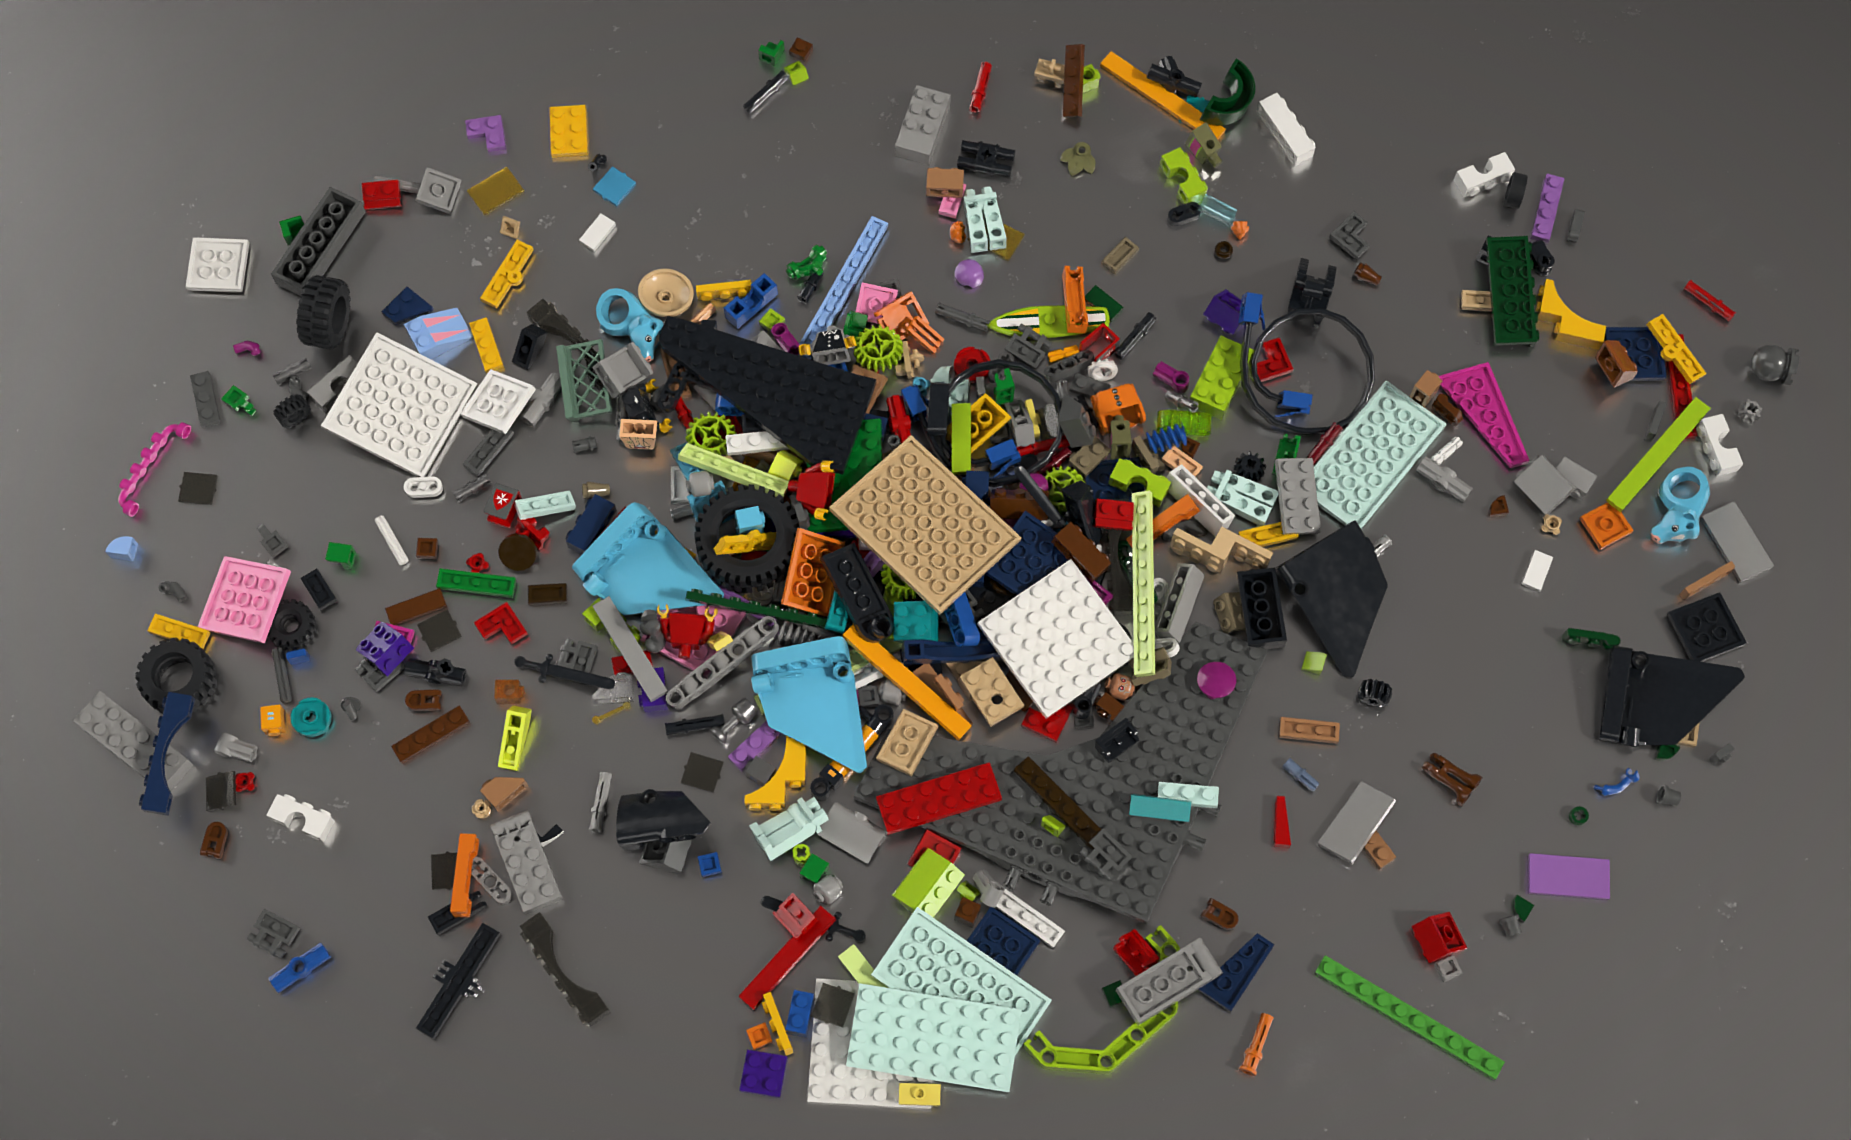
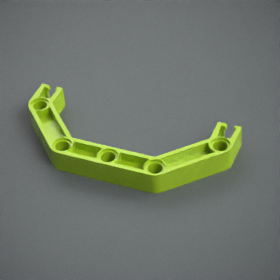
(1121, 1048)

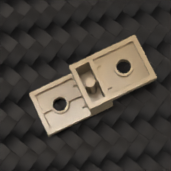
(1217, 554)
(983, 681)

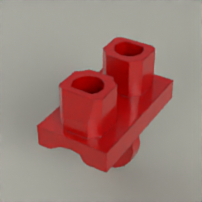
(526, 527)

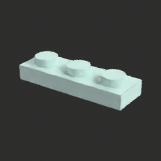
(544, 505)
(1199, 795)

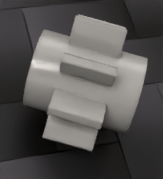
(1749, 411)

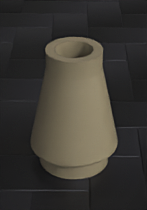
(592, 488)

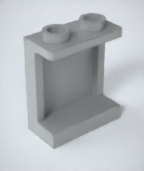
(623, 369)
(1544, 484)

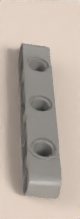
(722, 662)

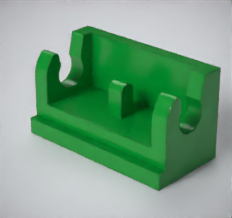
(1004, 388)
(1287, 448)

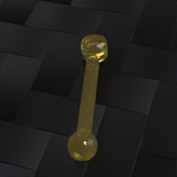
(596, 719)

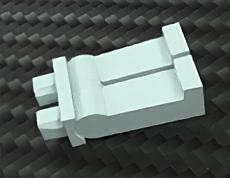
(975, 208)
(1244, 496)
(789, 827)

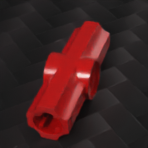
(898, 419)

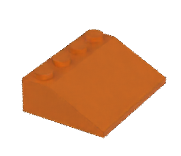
(807, 581)

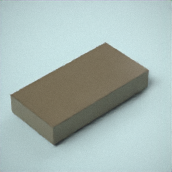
(1120, 255)

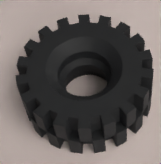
(305, 628)

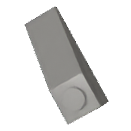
(1021, 423)

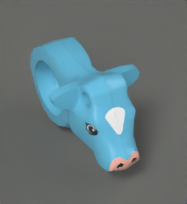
(639, 324)
(1683, 515)

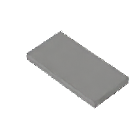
(1737, 541)
(1356, 822)

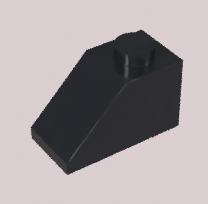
(529, 345)

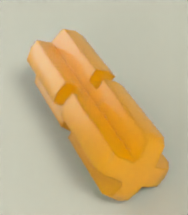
(1058, 354)

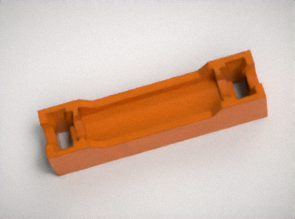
(1074, 300)
(1182, 509)
(467, 851)

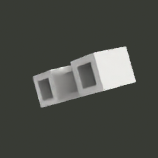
(1472, 182)
(1721, 459)
(285, 810)

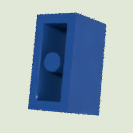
(800, 1013)

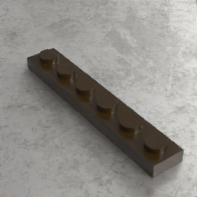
(1057, 800)

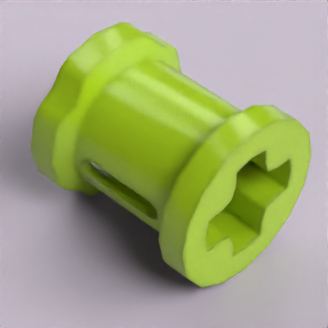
(801, 848)

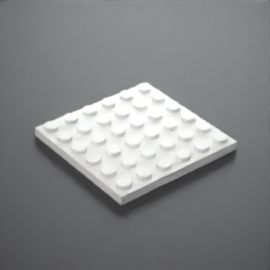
(399, 405)
(1058, 638)
(843, 1085)

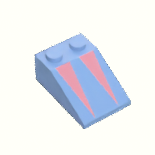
(438, 332)

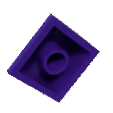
(1225, 311)

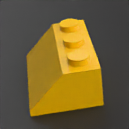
(986, 419)

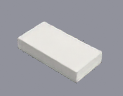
(597, 232)
(678, 487)
(1537, 571)

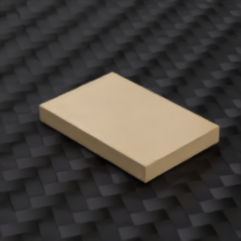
(907, 742)

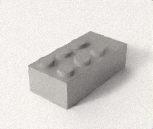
(922, 125)

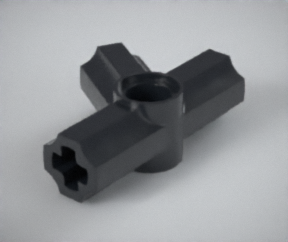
(1173, 78)
(435, 671)

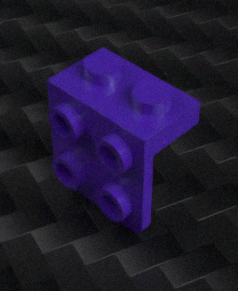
(385, 648)

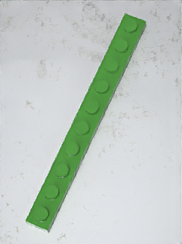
(1409, 1018)

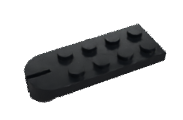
(859, 593)

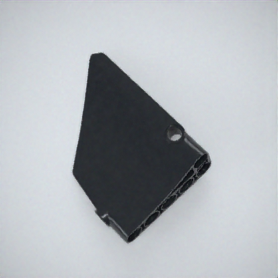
(1340, 592)
(1661, 698)

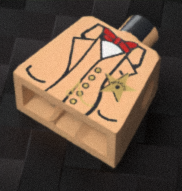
(638, 433)

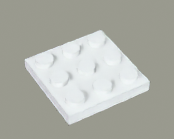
(217, 265)
(497, 401)

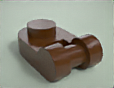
(1447, 410)
(416, 700)
(216, 833)
(1227, 918)

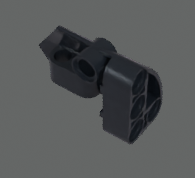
(666, 819)

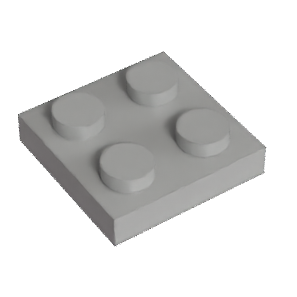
(438, 190)

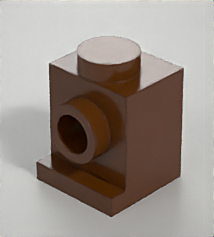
(1107, 707)

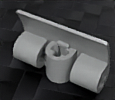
(852, 832)

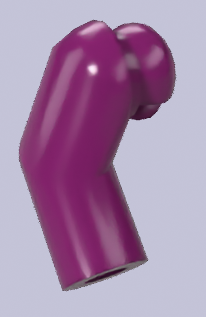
(247, 345)

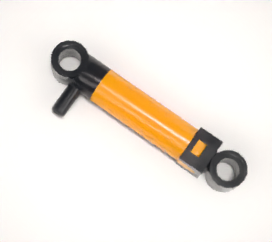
(833, 773)

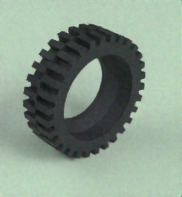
(746, 572)

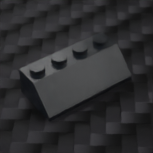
(1262, 608)

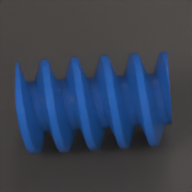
(1167, 438)

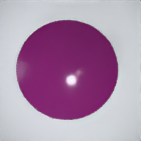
(1216, 680)

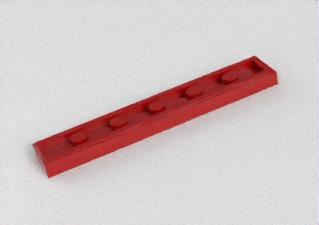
(1680, 392)
(785, 960)

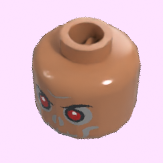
(1119, 686)

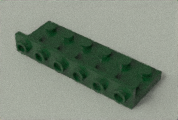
(1512, 290)

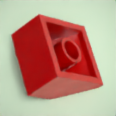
(1439, 937)

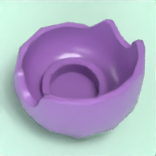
(969, 273)

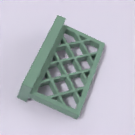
(568, 384)

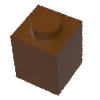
(967, 912)

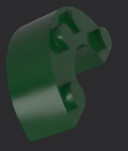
(1231, 109)

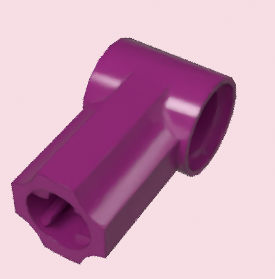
(785, 339)
(1171, 376)

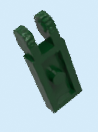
(1592, 638)

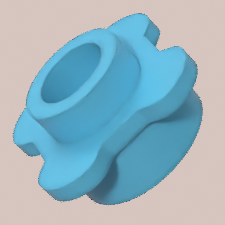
(923, 382)

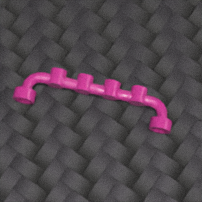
(149, 455)

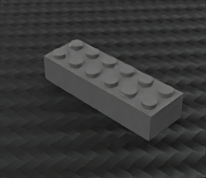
(318, 240)

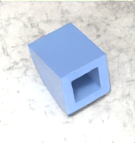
(122, 548)

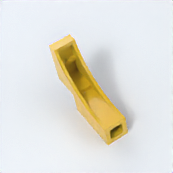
(1568, 325)
(791, 773)

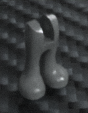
(651, 626)

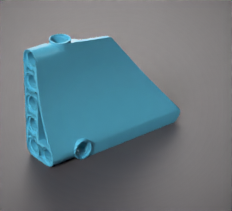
(641, 567)
(811, 700)

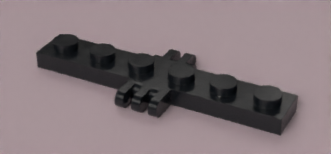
(458, 980)

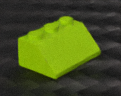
(928, 883)

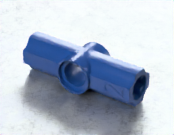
(288, 974)

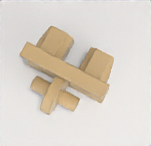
(1050, 70)
(906, 368)

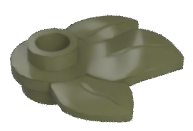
(1078, 161)

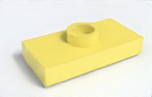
(1034, 417)
(719, 640)
(919, 1094)

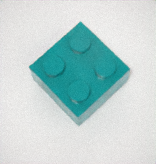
(915, 621)

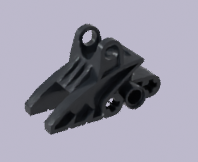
(1311, 292)

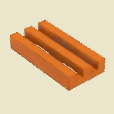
(936, 344)

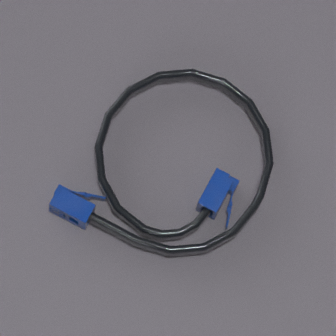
(1249, 315)
(996, 456)

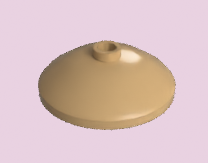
(665, 285)

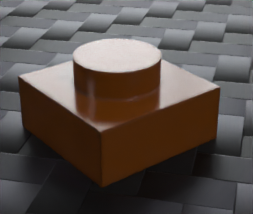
(801, 49)
(427, 548)

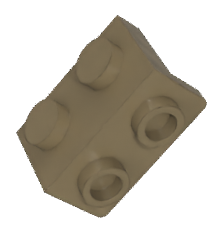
(1089, 457)
(1230, 612)
(1162, 668)

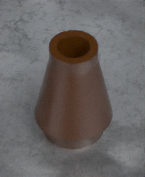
(1367, 274)

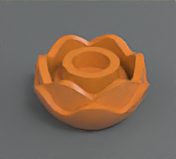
(957, 232)

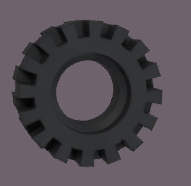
(292, 411)

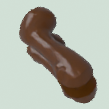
(1445, 766)

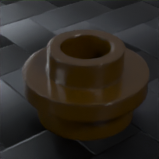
(1226, 246)

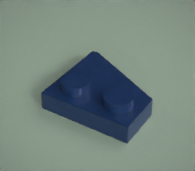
(406, 307)

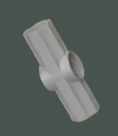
(542, 400)
(1444, 479)

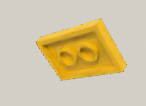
(568, 131)

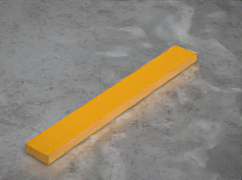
(1156, 93)
(909, 684)

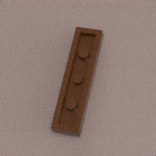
(1073, 80)
(430, 734)

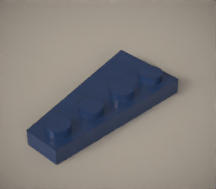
(1238, 973)

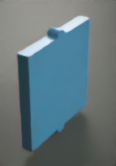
(614, 186)

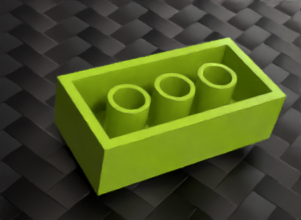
(1219, 378)

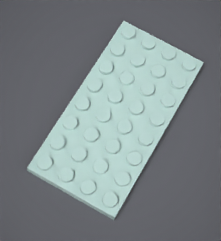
(1374, 455)
(943, 964)
(934, 1037)

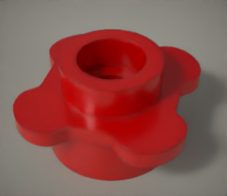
(479, 557)
(240, 777)

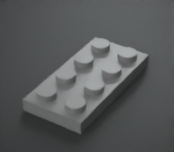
(1297, 496)

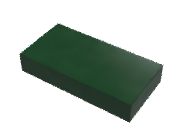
(1098, 298)

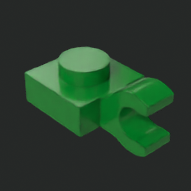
(238, 399)

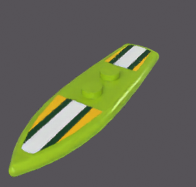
(1046, 320)

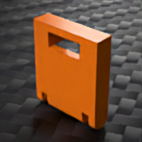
(897, 316)

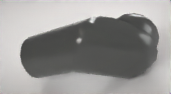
(173, 588)

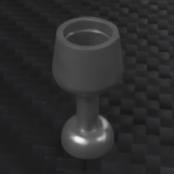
(743, 712)

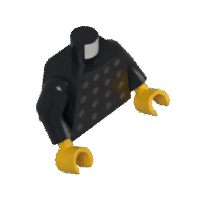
(639, 407)

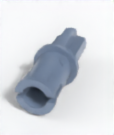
(1300, 774)

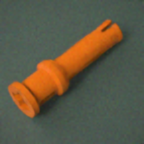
(1254, 1053)

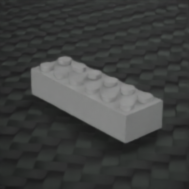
(128, 738)

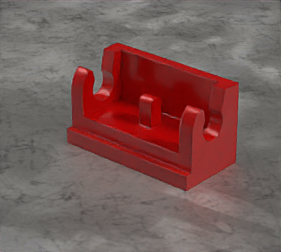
(1136, 952)

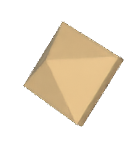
(510, 227)

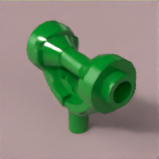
(808, 266)

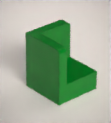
(771, 52)
(291, 227)
(855, 323)
(341, 554)
(814, 868)

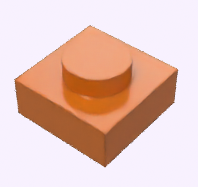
(759, 1036)

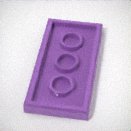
(1569, 876)

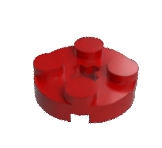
(972, 355)

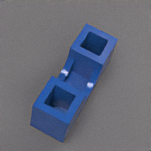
(741, 310)

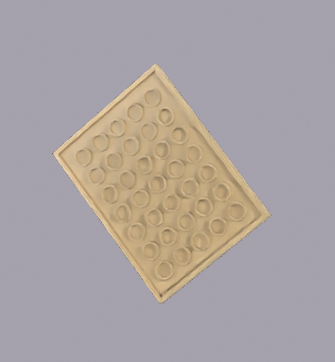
(925, 524)

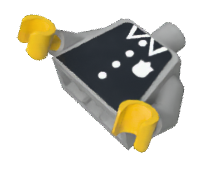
(829, 346)

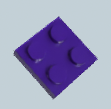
(763, 1073)

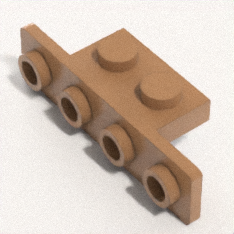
(942, 687)

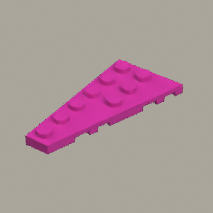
(1482, 403)

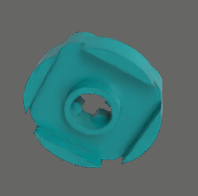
(318, 725)

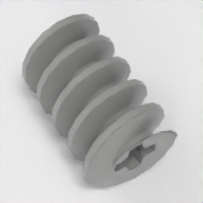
(794, 637)

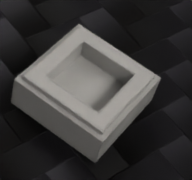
(1448, 968)

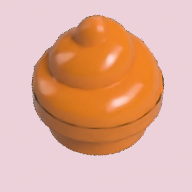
(1239, 228)

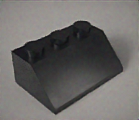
(1080, 503)

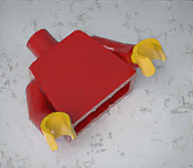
(815, 488)
(686, 630)

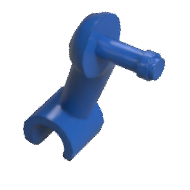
(1614, 789)

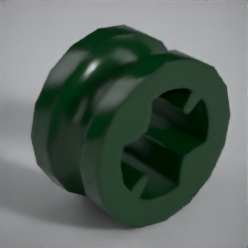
(1572, 817)

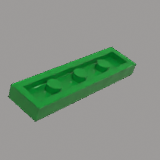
(476, 583)

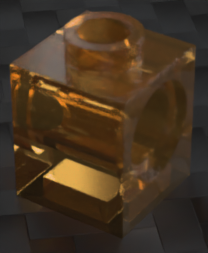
(502, 686)

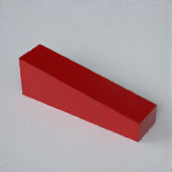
(1281, 826)

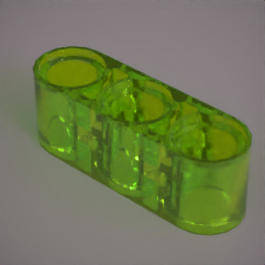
(1194, 423)

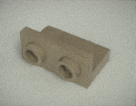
(1147, 457)

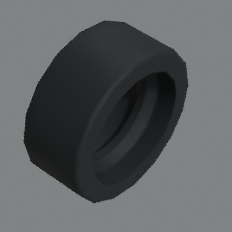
(1515, 190)

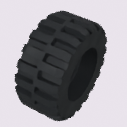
(323, 312)
(166, 655)

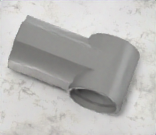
(232, 746)
(990, 889)

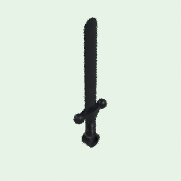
(1058, 520)
(563, 672)
(859, 935)

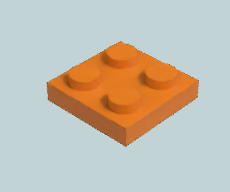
(1606, 525)

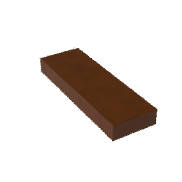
(416, 607)

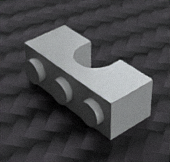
(323, 392)

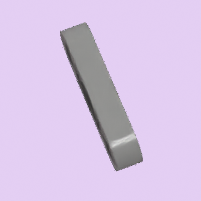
(495, 895)

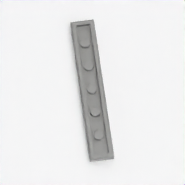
(630, 649)

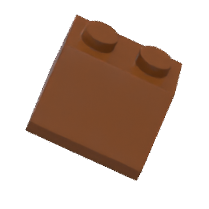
(1616, 363)

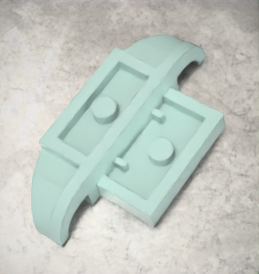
(960, 394)

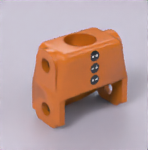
(1117, 401)

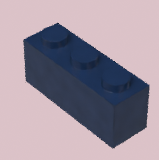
(590, 524)

